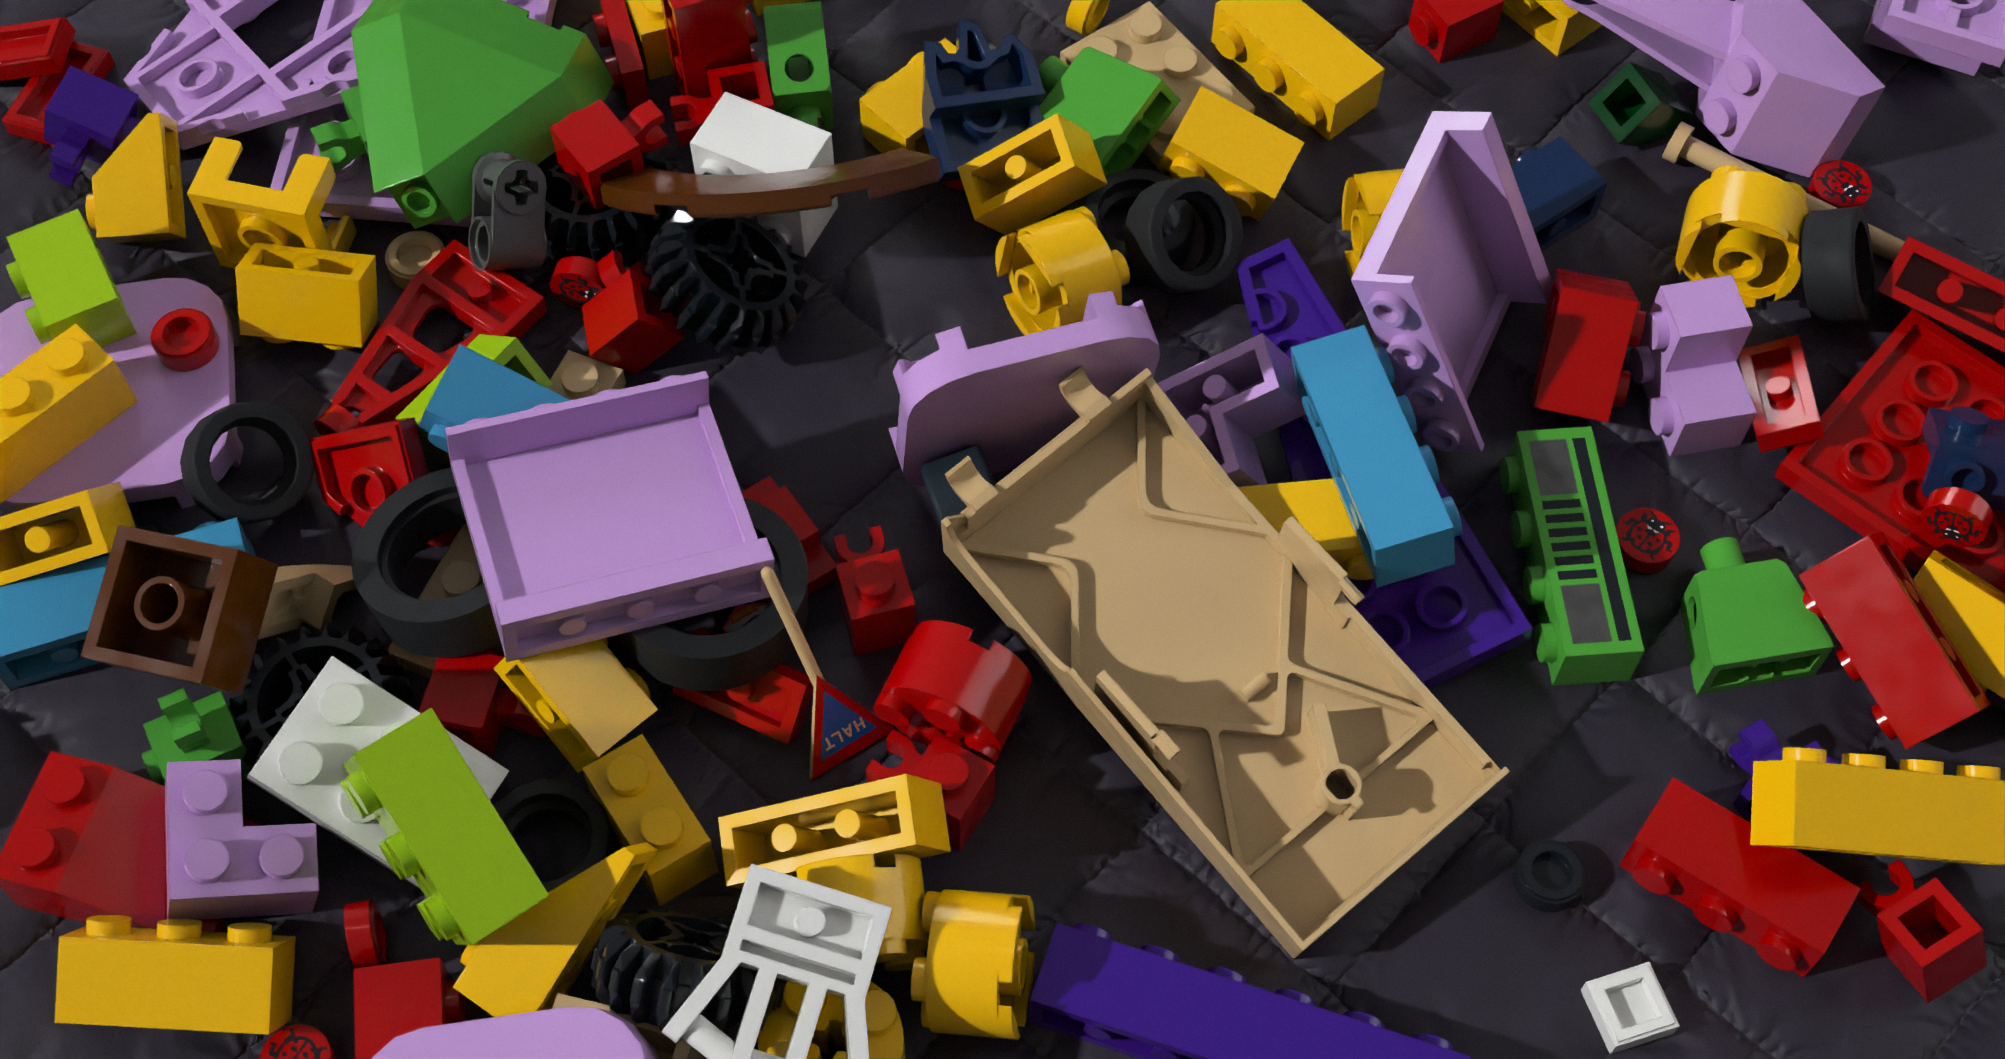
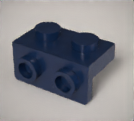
(1965, 453)

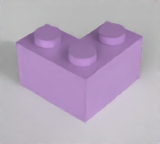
(1692, 367)
(1236, 400)
(225, 867)

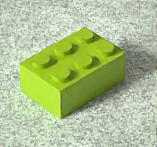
(442, 831)

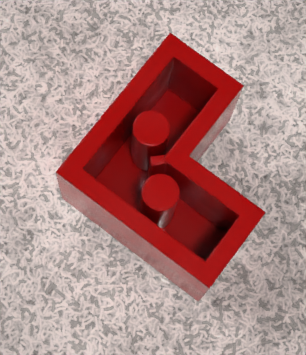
(1585, 345)

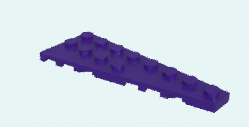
(1432, 620)

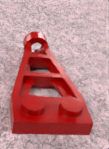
(484, 300)

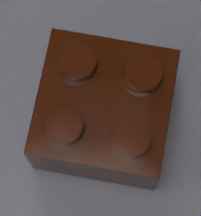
(180, 609)

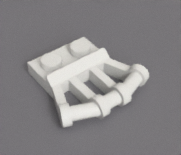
(793, 934)

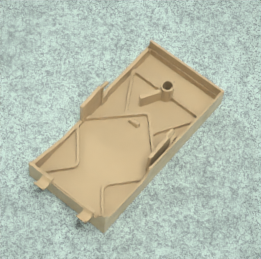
(1216, 658)

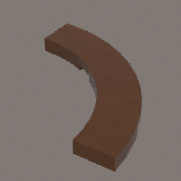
(769, 192)

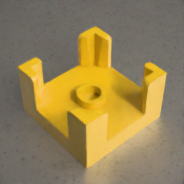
(244, 213)

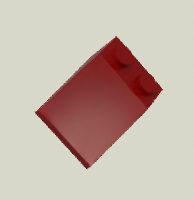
(91, 845)

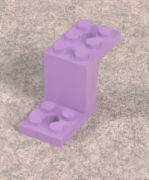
(1941, 31)

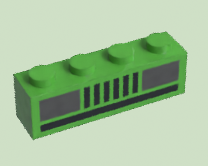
(1571, 557)

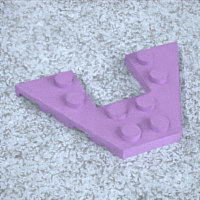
(223, 88)

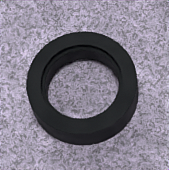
(385, 548)
(738, 655)

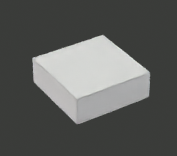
(1629, 1008)

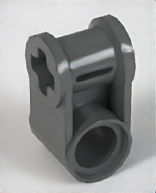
(509, 217)

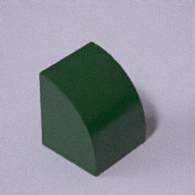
(1639, 106)

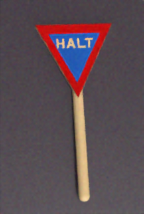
(838, 722)

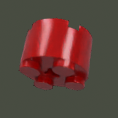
(954, 690)

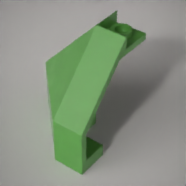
(458, 83)

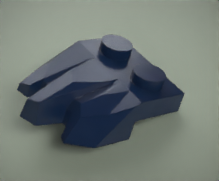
(977, 96)

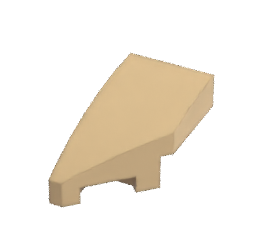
(305, 596)

